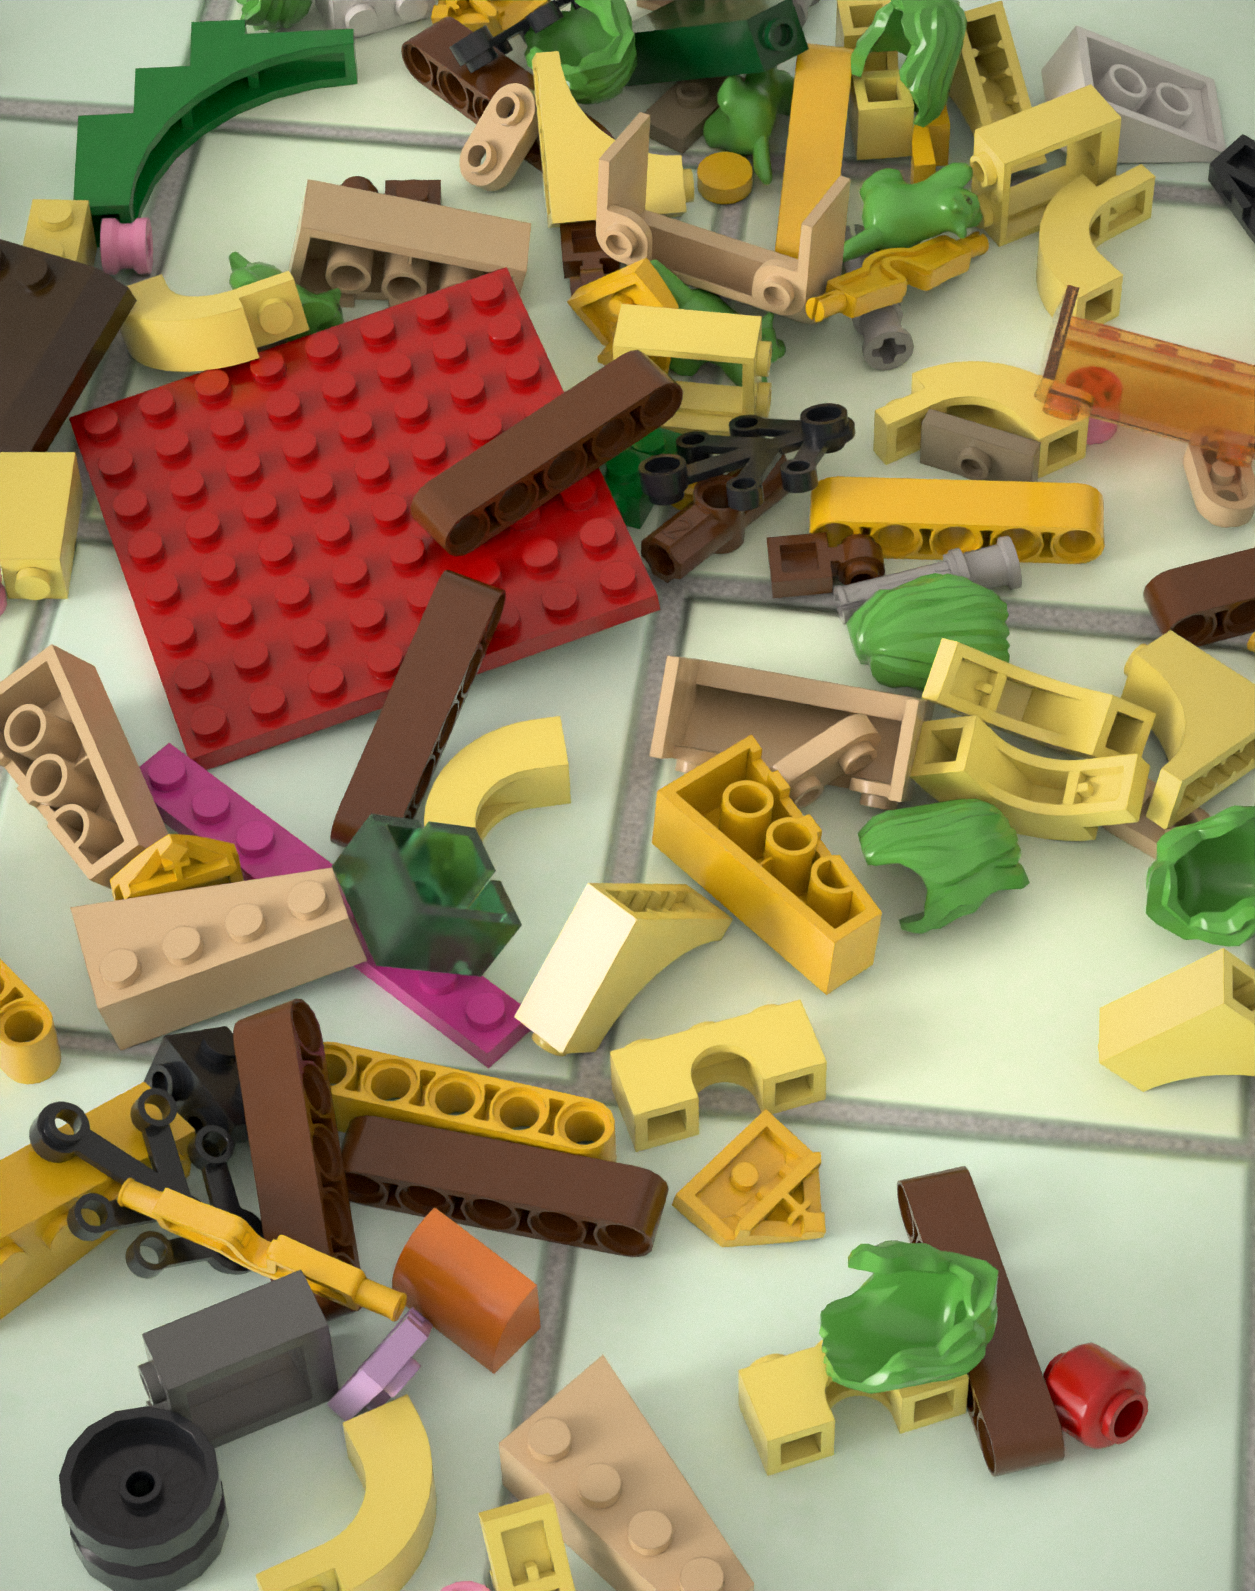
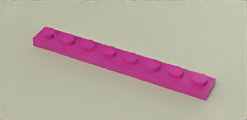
(198, 804)

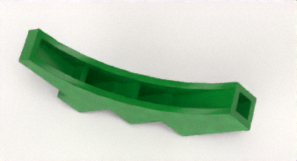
(176, 105)

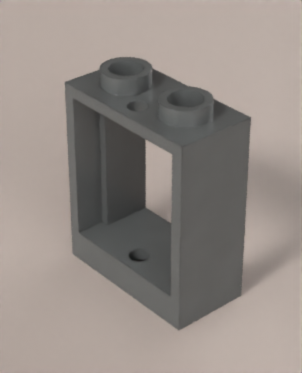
(243, 1361)

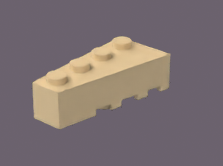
(397, 245)
(76, 763)
(212, 949)
(618, 1491)

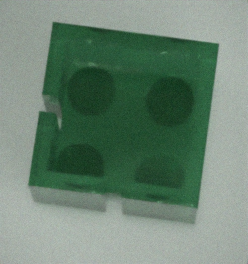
(414, 895)

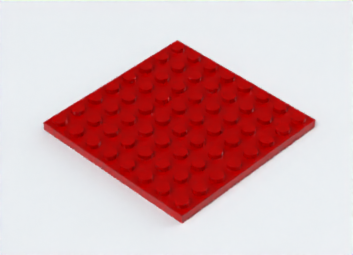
(279, 530)

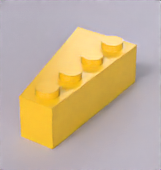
(768, 864)
(40, 1193)

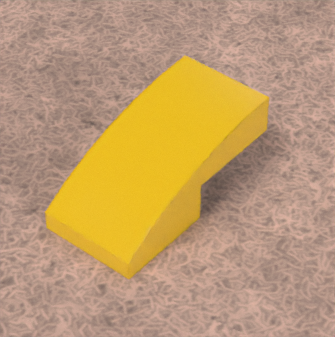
(930, 147)

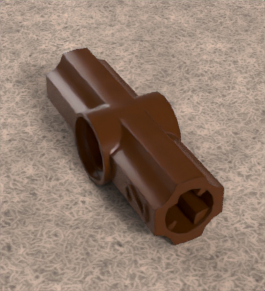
(705, 526)

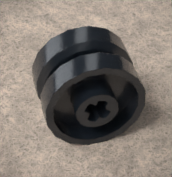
(144, 1500)

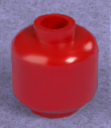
(1096, 1395)

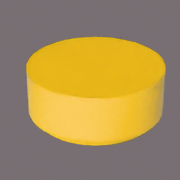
(724, 178)

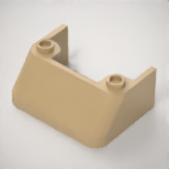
(709, 258)
(717, 704)

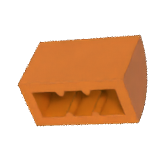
(467, 1291)

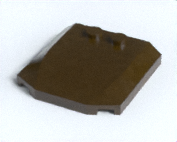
(52, 338)

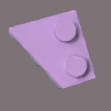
(384, 1369)

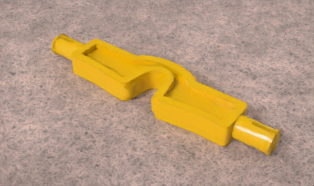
(888, 273)
(274, 1259)

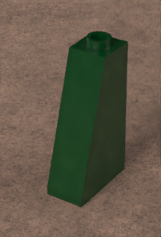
(714, 39)

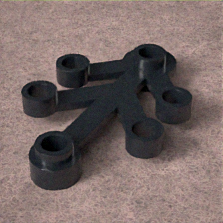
(478, 47)
(819, 431)
(166, 1173)

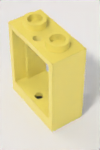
(1073, 120)
(707, 338)

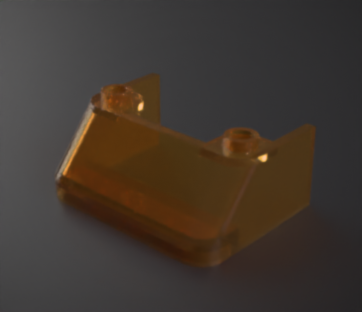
(1147, 385)

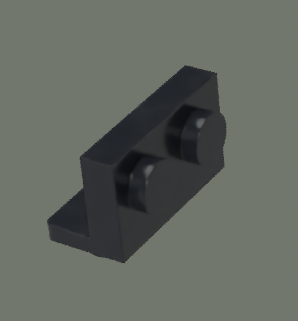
(203, 1080)

